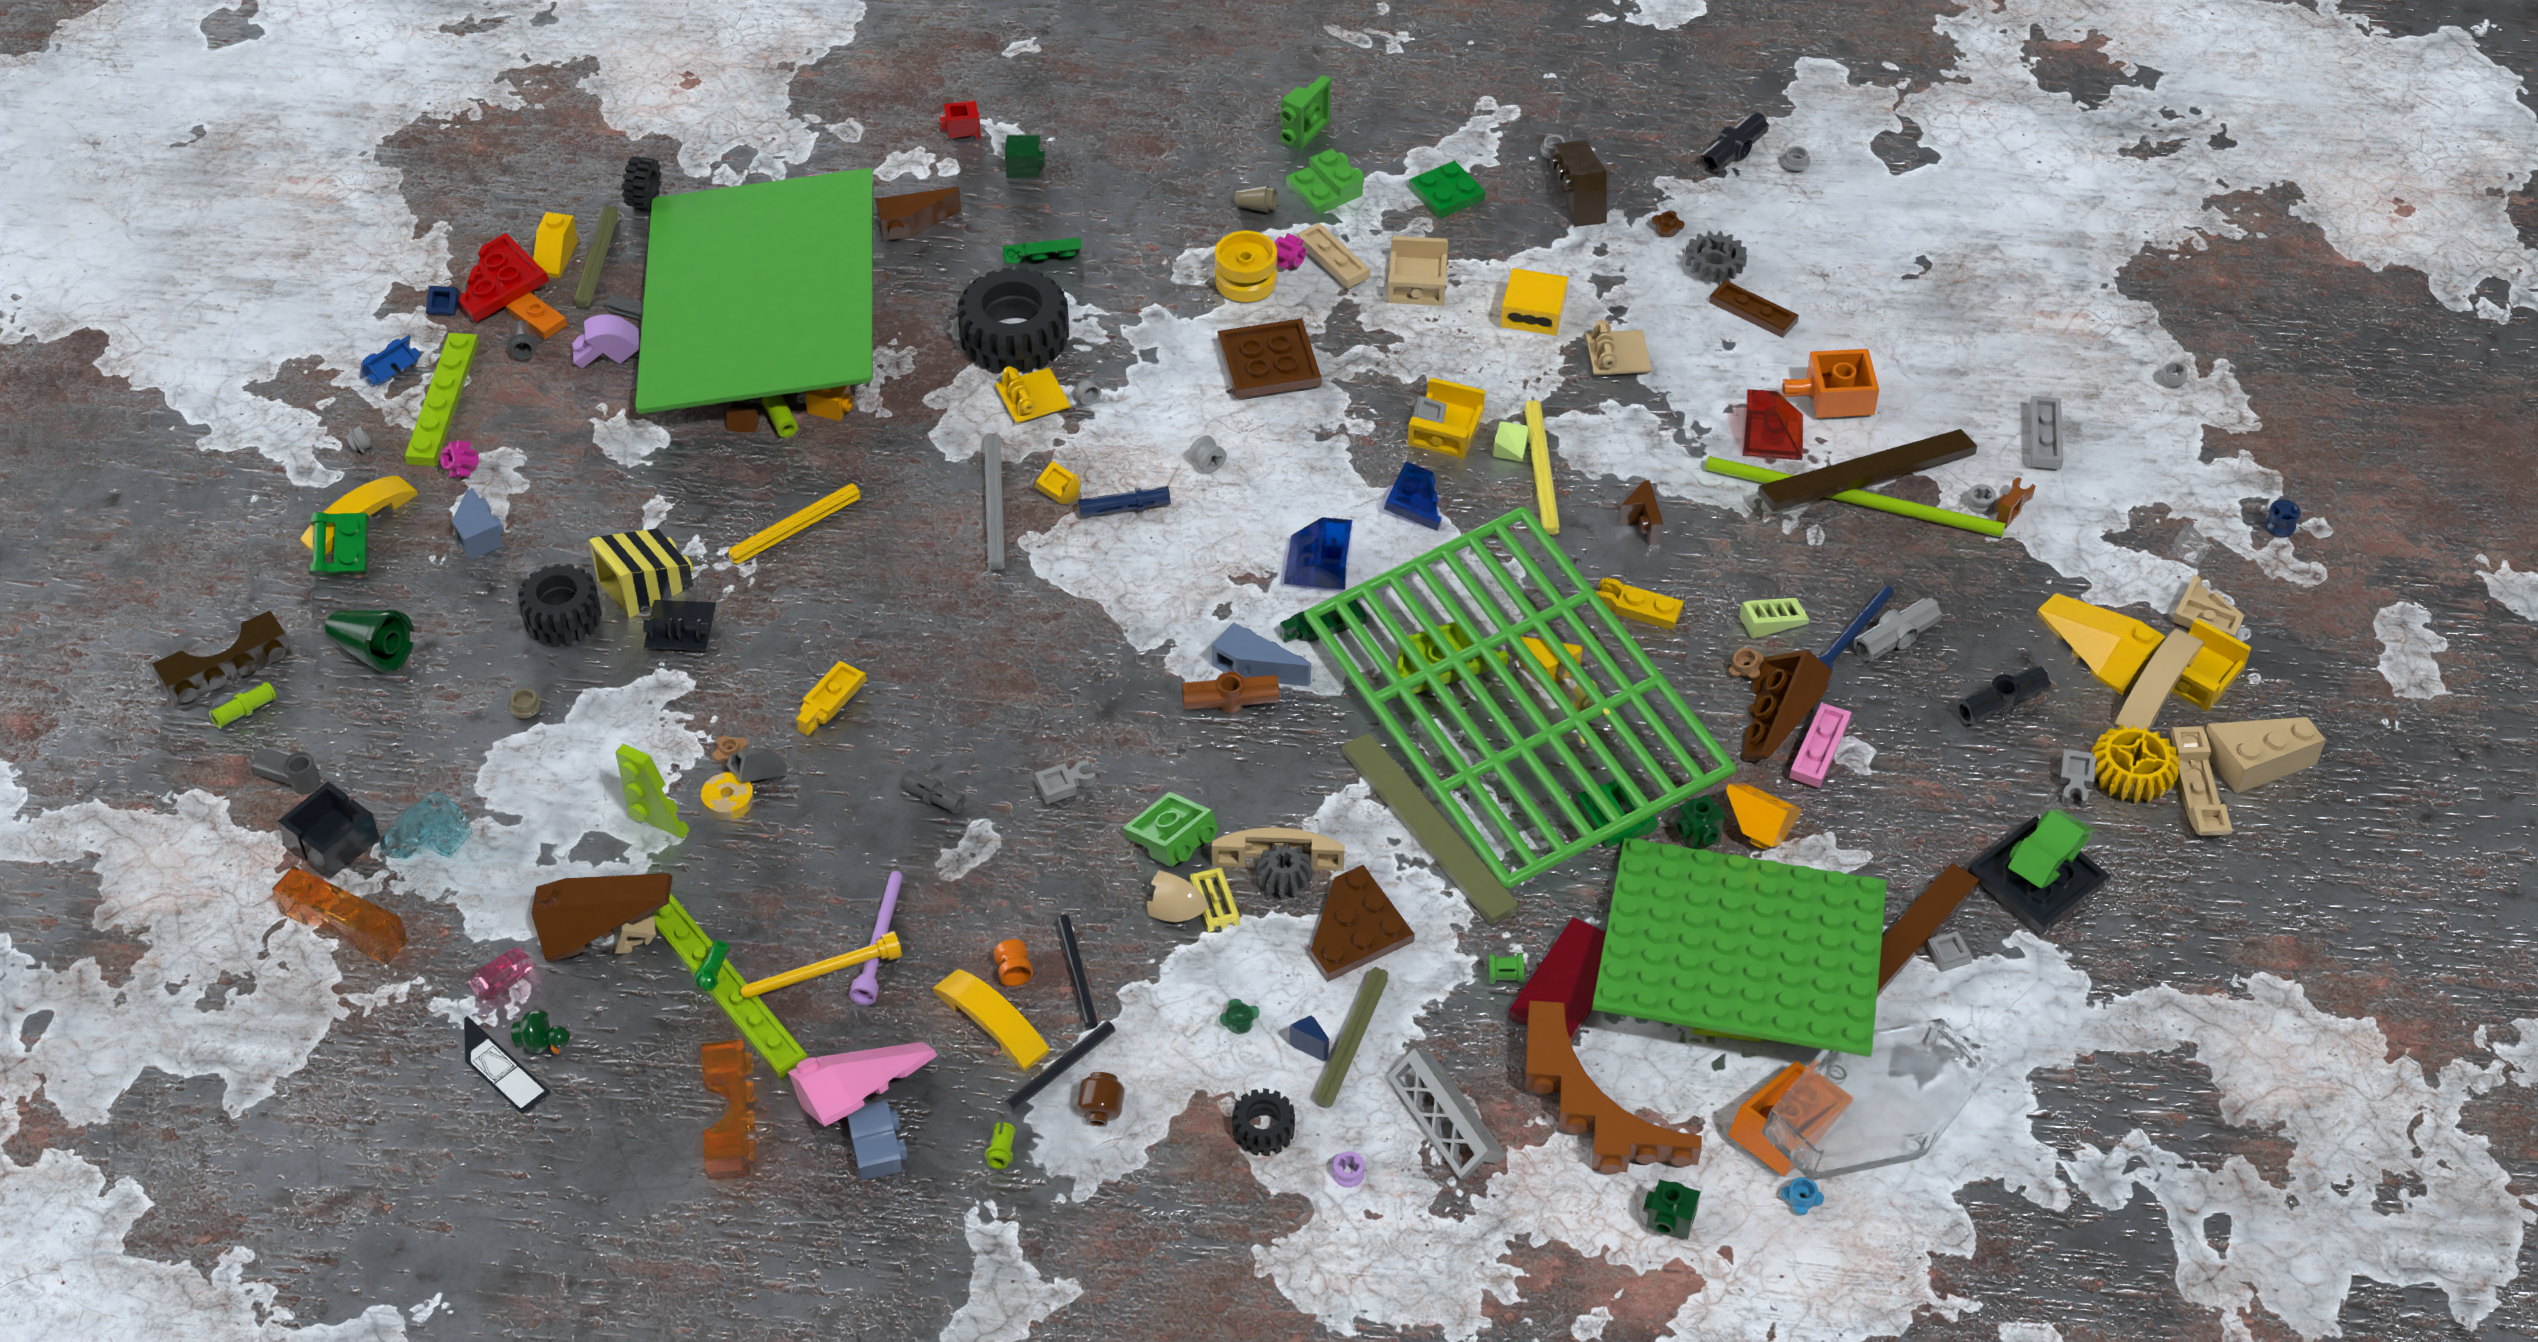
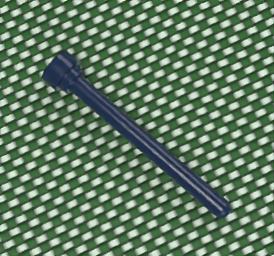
(1856, 626)

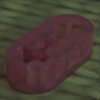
(501, 973)

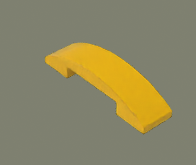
(365, 499)
(995, 1015)

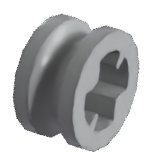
(1981, 499)

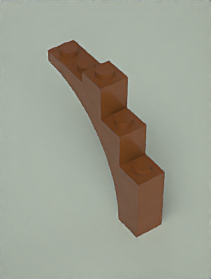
(1585, 1108)

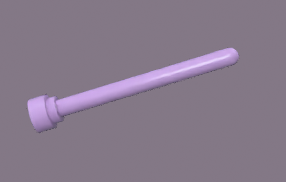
(865, 986)

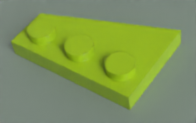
(644, 792)

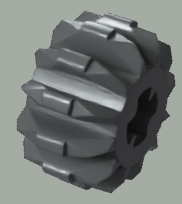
(1284, 870)

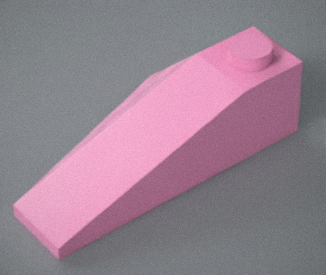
(837, 1083)

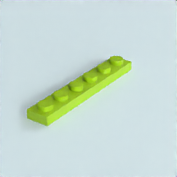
(442, 399)

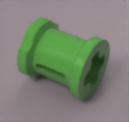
(1506, 968)

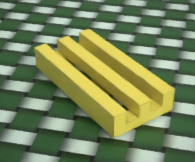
(1220, 919)

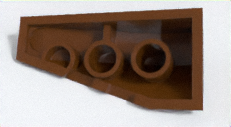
(584, 908)

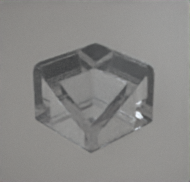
(2190, 545)

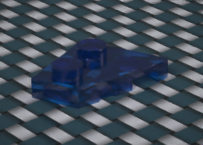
(1415, 496)

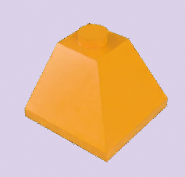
(1762, 814)

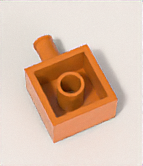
(1837, 383)

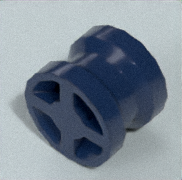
(2282, 518)

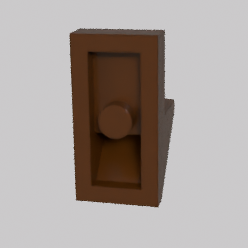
(1643, 510)

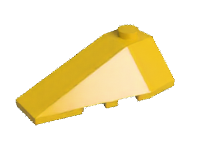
(2107, 641)

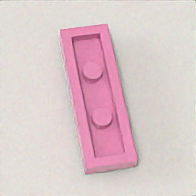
(1820, 745)

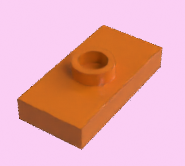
(539, 316)

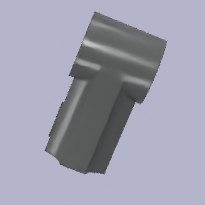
(294, 769)

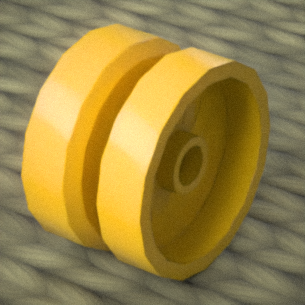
(1245, 266)

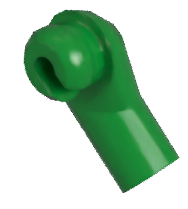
(708, 971)

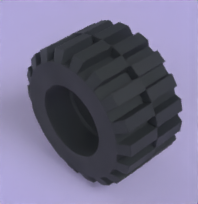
(559, 604)

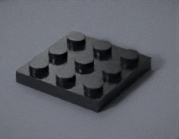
(2035, 905)

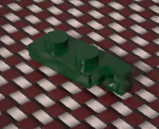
(1298, 627)

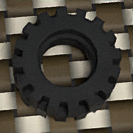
(1263, 1139)

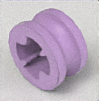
(1340, 1163)

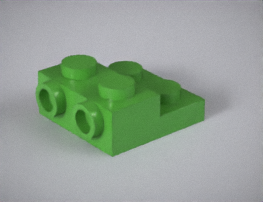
(1305, 113)
(1327, 182)
(1172, 828)

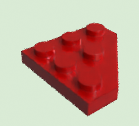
(500, 278)

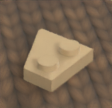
(2207, 607)

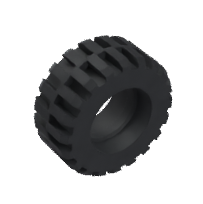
(1013, 296)

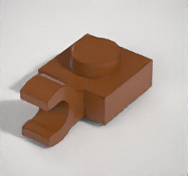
(2010, 505)

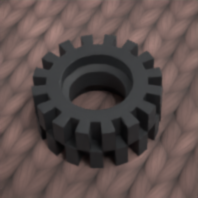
(641, 182)

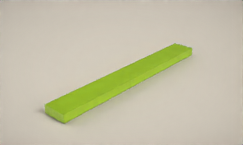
(747, 1014)

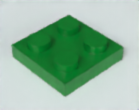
(1446, 189)

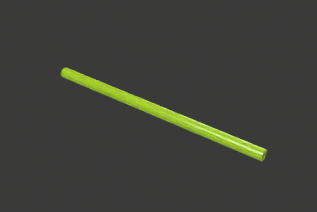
(1866, 499)

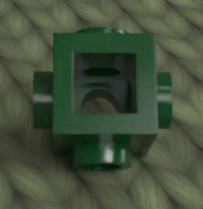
(1700, 822)
(1671, 1208)

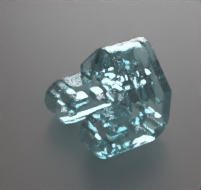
(437, 829)

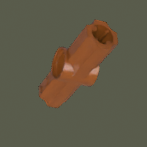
(1230, 692)

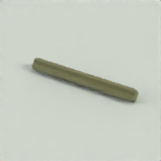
(596, 257)
(1351, 1037)

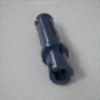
(1126, 501)

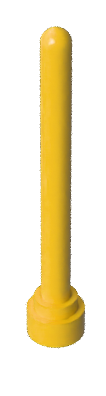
(884, 948)

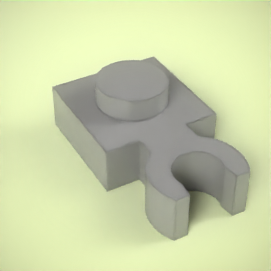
(2078, 773)
(1060, 783)

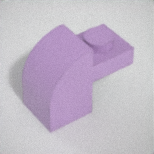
(608, 336)

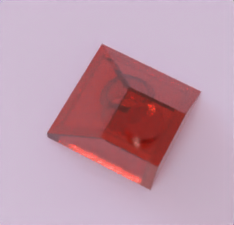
(1771, 426)

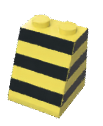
(640, 568)

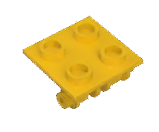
(1031, 393)

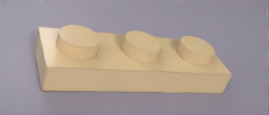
(1334, 255)

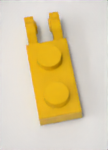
(1640, 604)

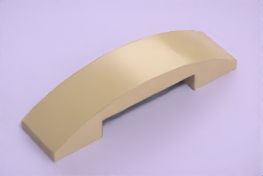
(2159, 680)
(2197, 782)
(1235, 847)

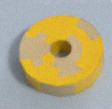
(723, 807)

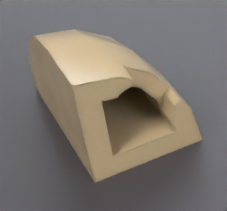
(1175, 899)
(634, 934)

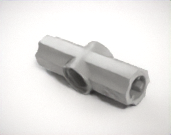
(1897, 629)

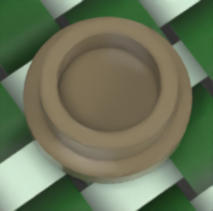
(524, 703)

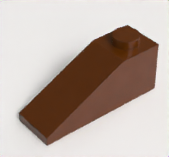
(914, 212)

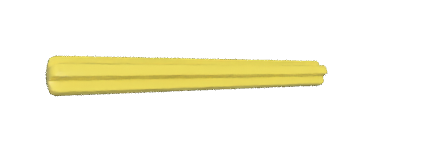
(1542, 467)

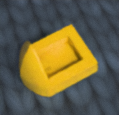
(1059, 484)

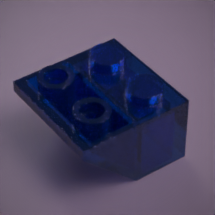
(1320, 554)

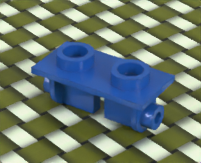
(378, 367)

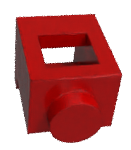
(961, 119)

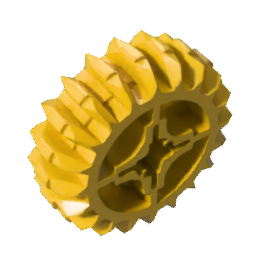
(2154, 769)

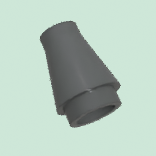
(521, 341)

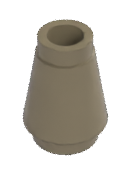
(1257, 199)

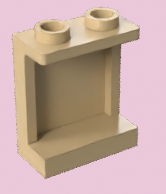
(1417, 270)

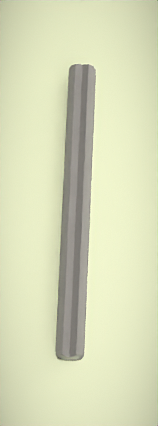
(994, 501)

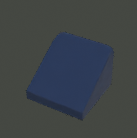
(442, 300)
(1309, 1038)

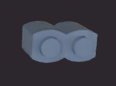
(875, 1141)

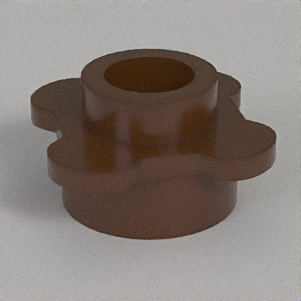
(1667, 223)

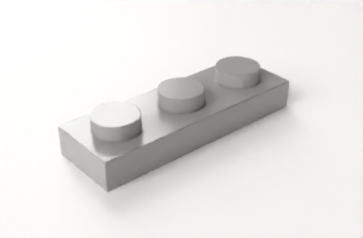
(2046, 432)

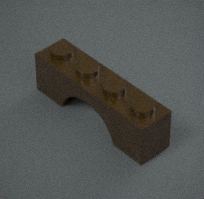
(190, 676)

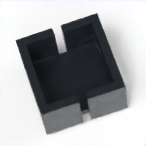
(328, 829)

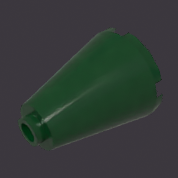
(372, 636)

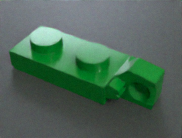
(1040, 250)

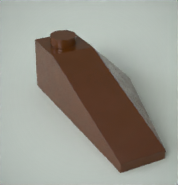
(1784, 695)

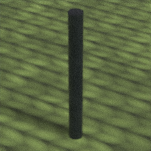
(1077, 972)
(1059, 1066)

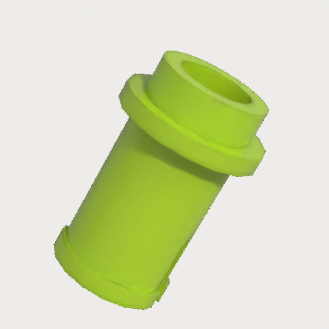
(999, 1152)

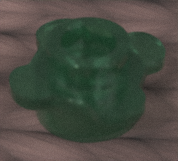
(1241, 1024)

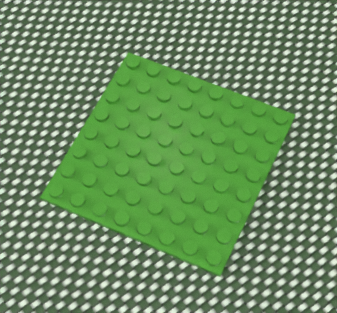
(1743, 947)

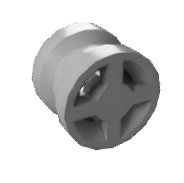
(1207, 454)

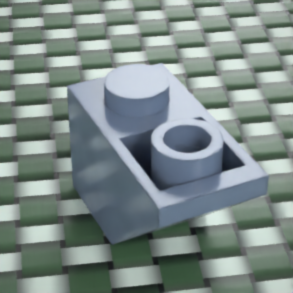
(476, 527)

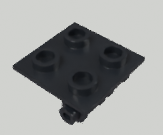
(679, 625)

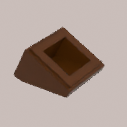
(743, 416)

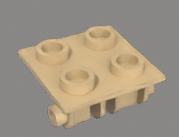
(1617, 350)

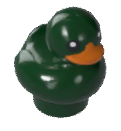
(536, 1035)

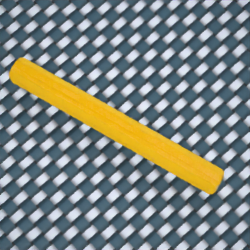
(793, 523)

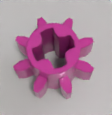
(1290, 251)
(459, 459)

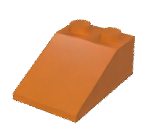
(1753, 1116)

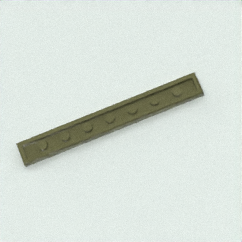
(1430, 829)

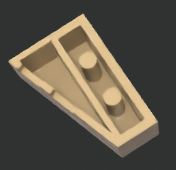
(2262, 749)

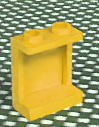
(1460, 423)
(2213, 668)

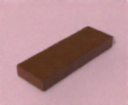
(1754, 309)

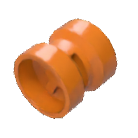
(1013, 962)

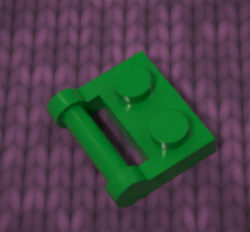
(349, 544)
(1598, 820)

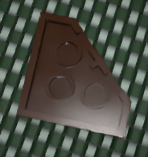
(1357, 925)

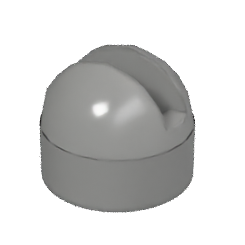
(2175, 367)
(1088, 392)

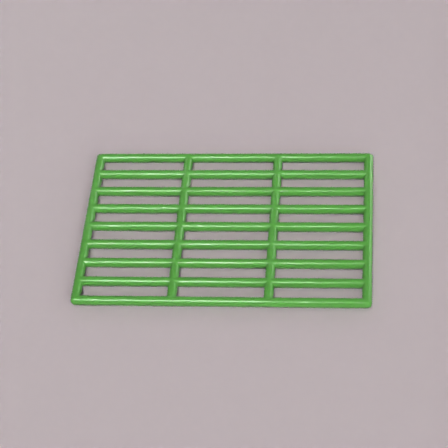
(1548, 733)

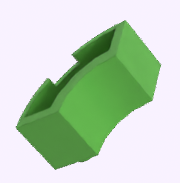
(2055, 840)

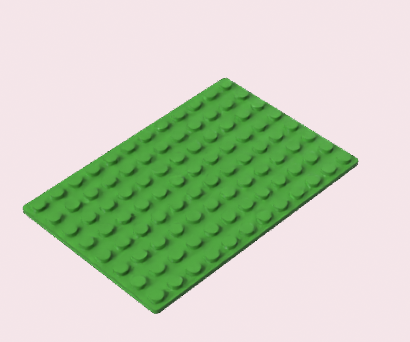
(758, 291)

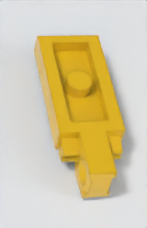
(829, 696)

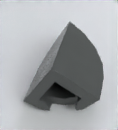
(756, 765)

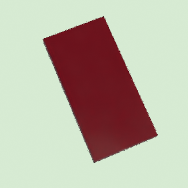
(1566, 976)

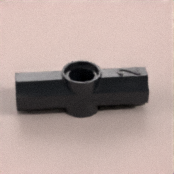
(1734, 143)
(2003, 695)

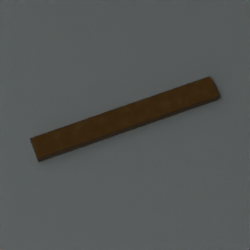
(1866, 470)

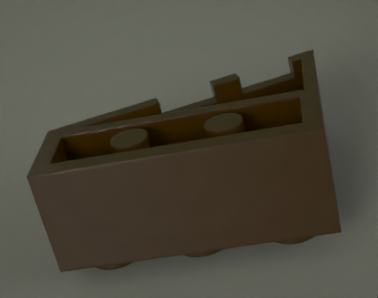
(1581, 182)

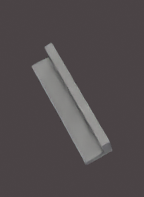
(1454, 1104)

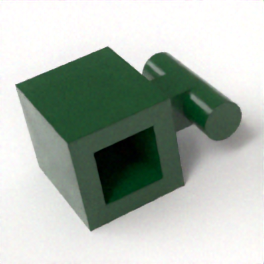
(1023, 156)

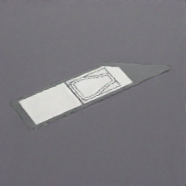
(501, 1069)

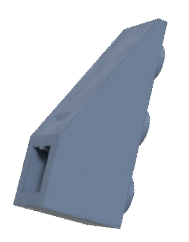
(1253, 656)

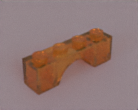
(365, 924)
(728, 1142)

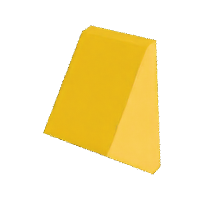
(1548, 658)

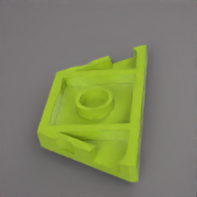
(1433, 654)

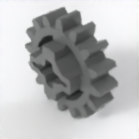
(1715, 256)

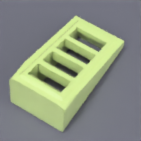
(1758, 622)

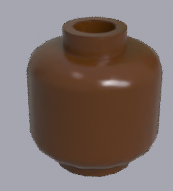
(1100, 1098)

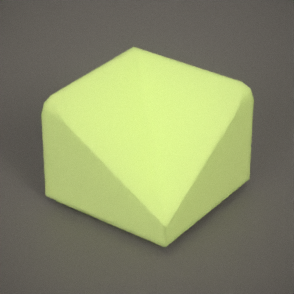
(1511, 441)

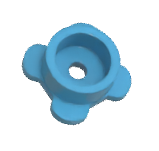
(1804, 1187)

